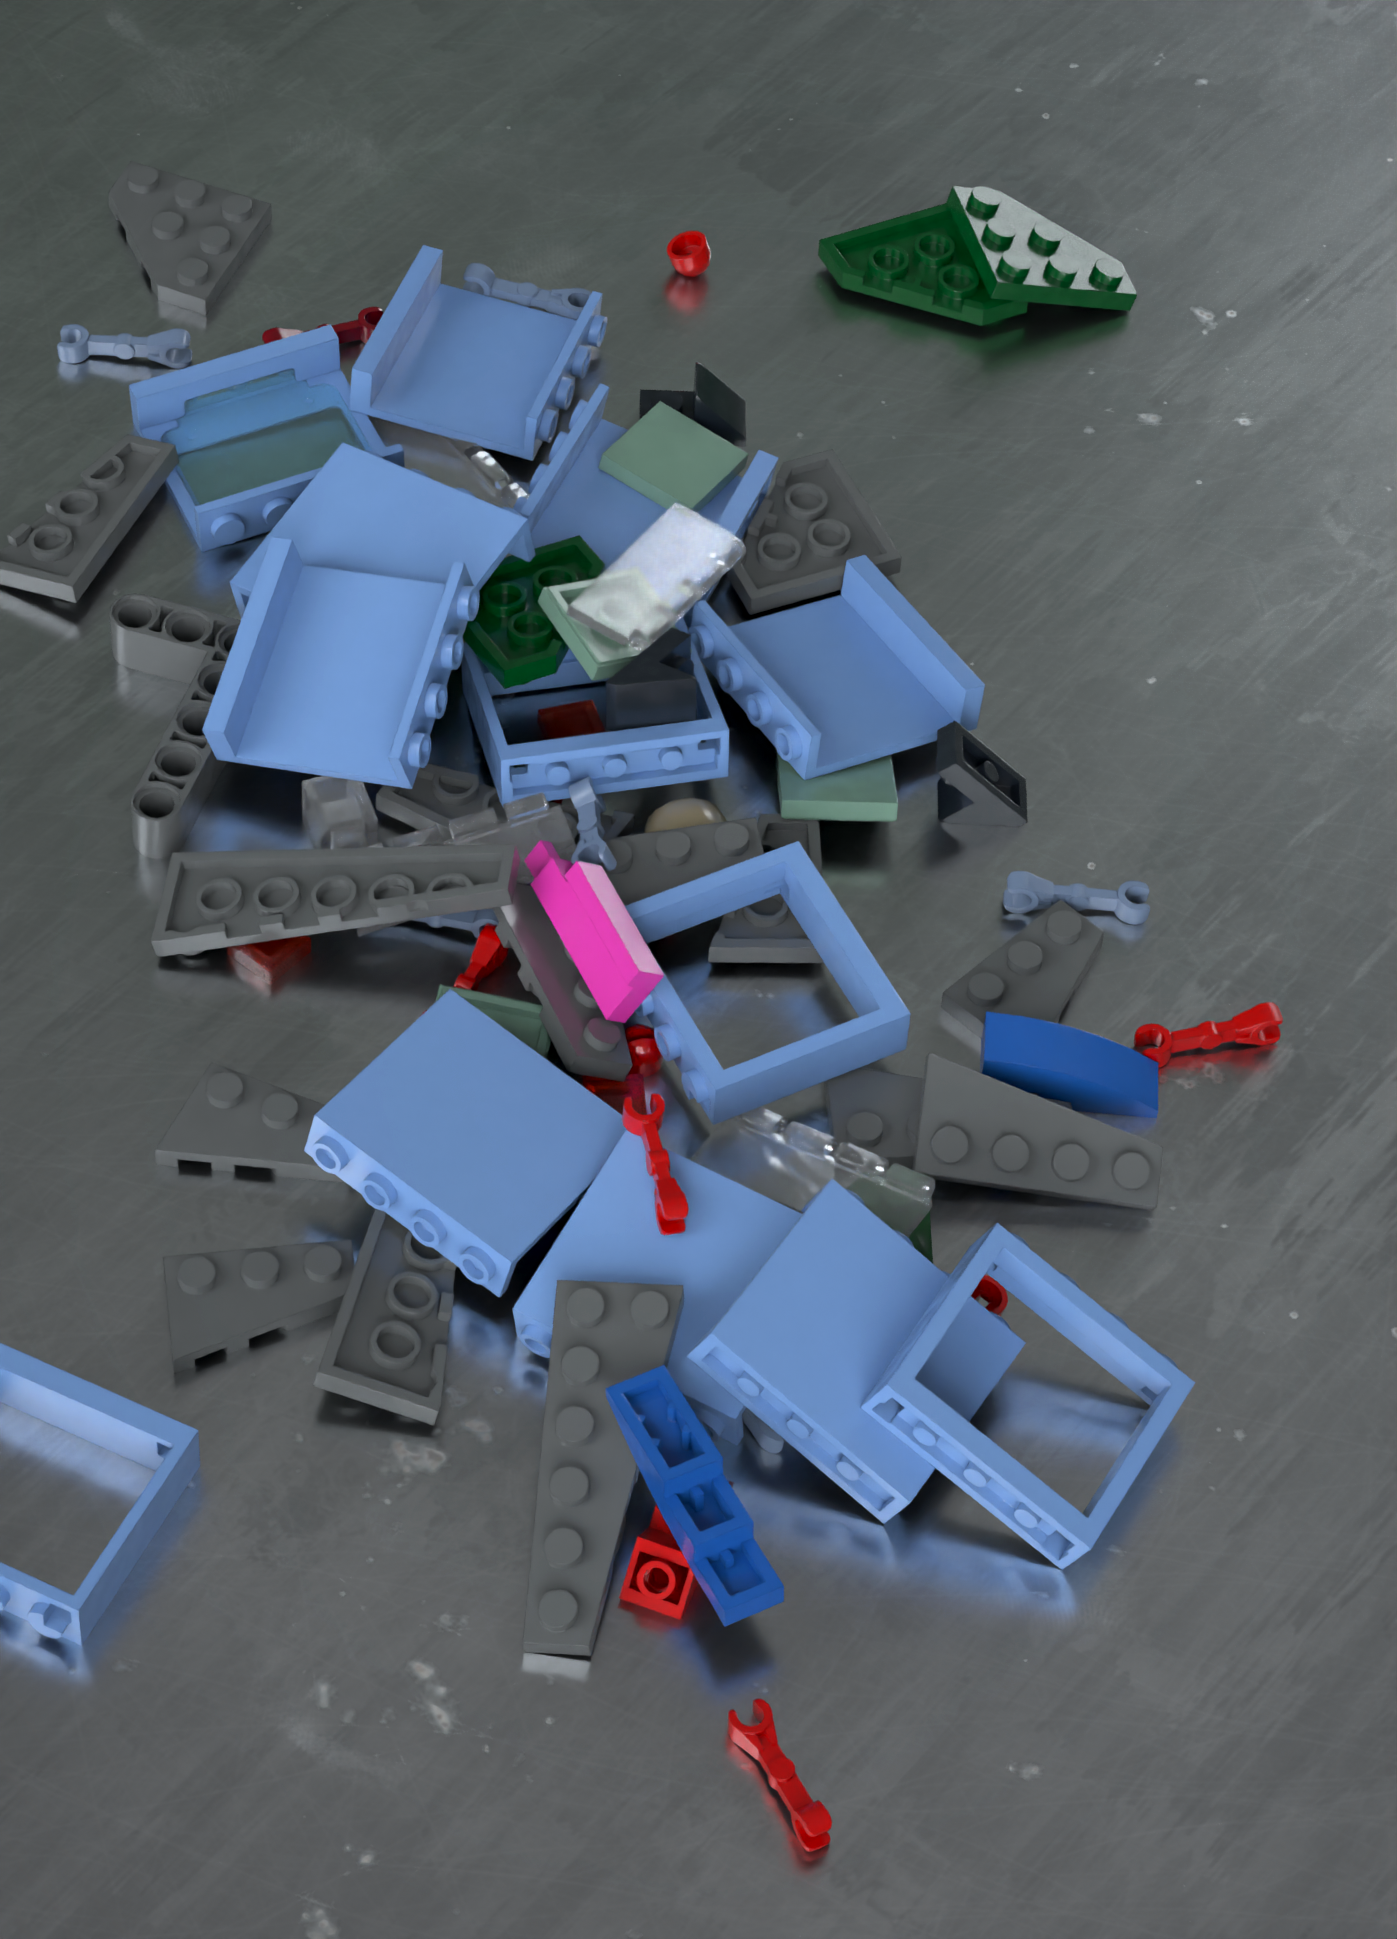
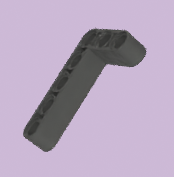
(182, 772)

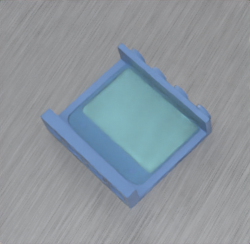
(252, 431)

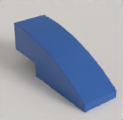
(1069, 1066)

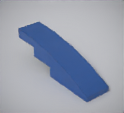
(694, 1495)

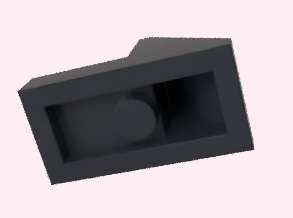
(709, 404)
(654, 686)
(976, 782)

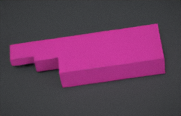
(595, 931)

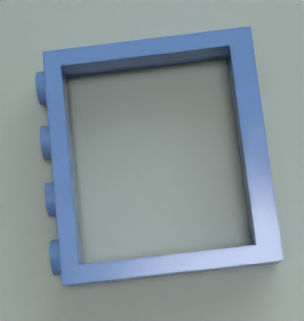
(612, 759)
(802, 1064)
(119, 1427)
(974, 1459)

